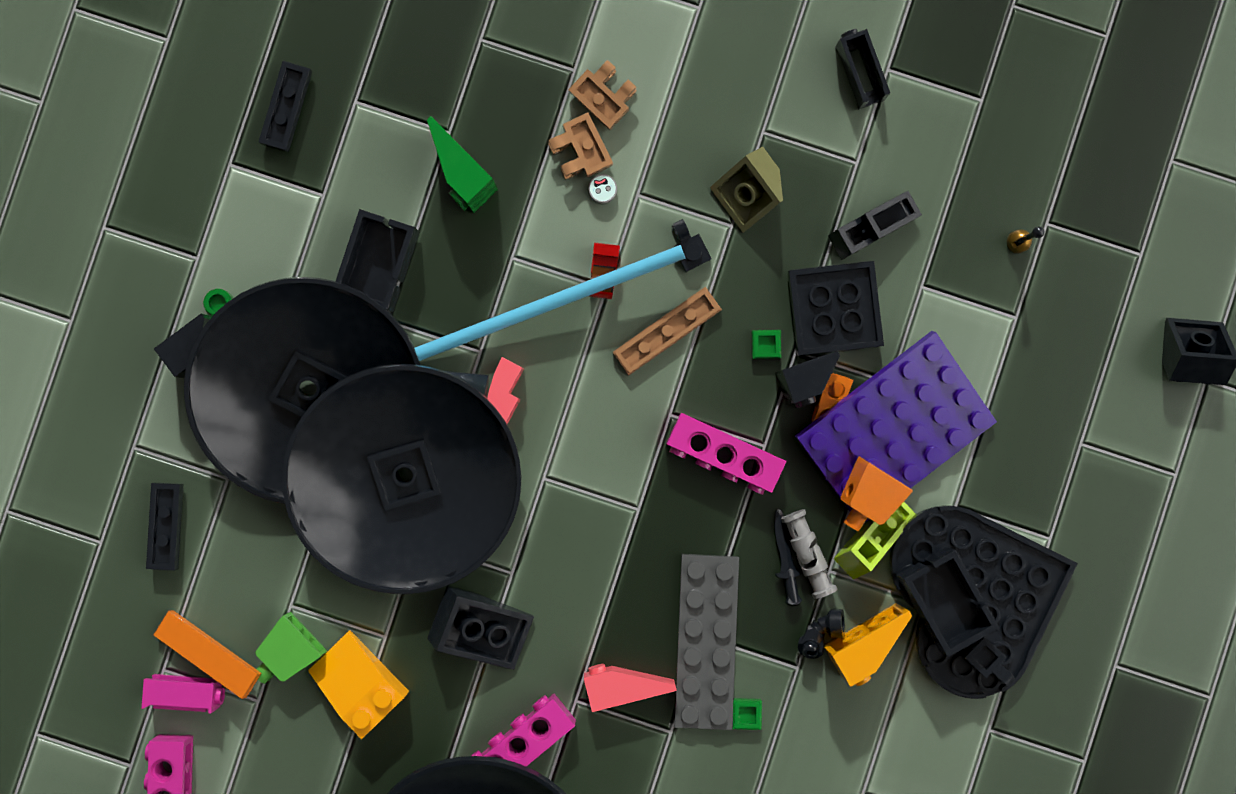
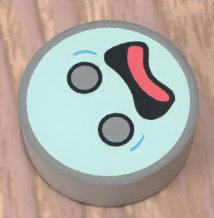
(602, 189)

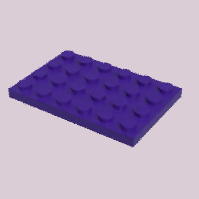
(900, 419)

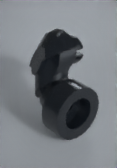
(812, 642)

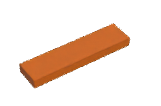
(207, 654)

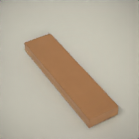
(667, 331)

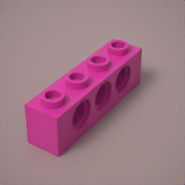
(768, 465)
(547, 709)
(176, 751)

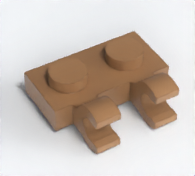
(599, 99)
(587, 145)

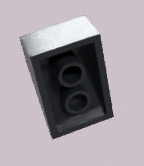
(479, 628)

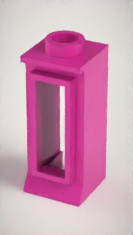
(182, 693)

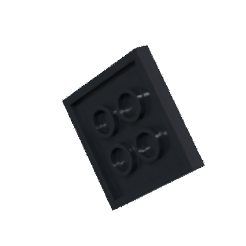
(835, 308)

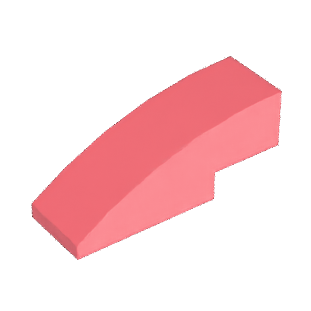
(501, 387)

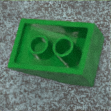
(466, 178)

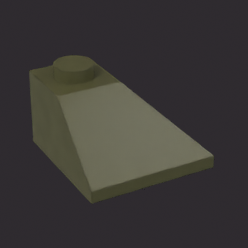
(750, 188)

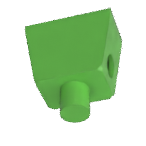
(287, 649)

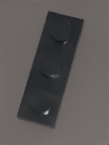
(285, 106)
(164, 526)

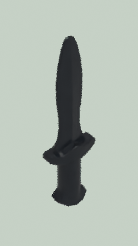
(788, 569)

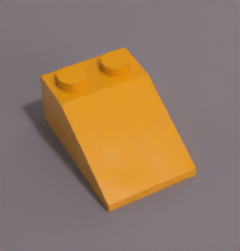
(867, 645)
(357, 684)

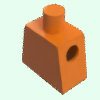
(872, 494)

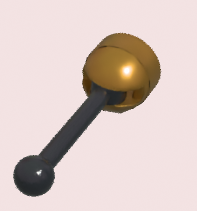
(1023, 239)

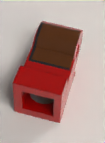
(604, 261)

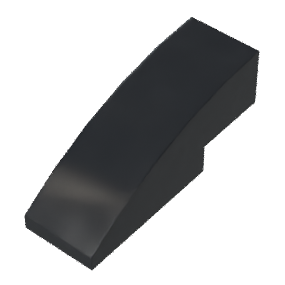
(874, 225)

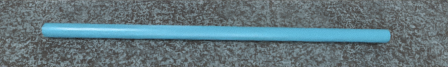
(550, 302)

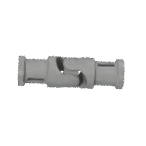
(806, 548)

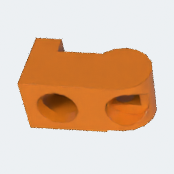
(835, 390)

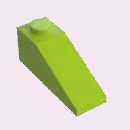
(872, 542)

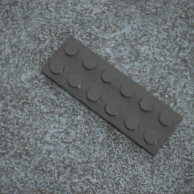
(706, 641)

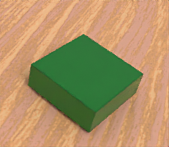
(766, 344)
(747, 714)

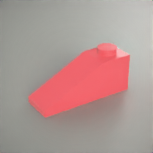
(619, 686)

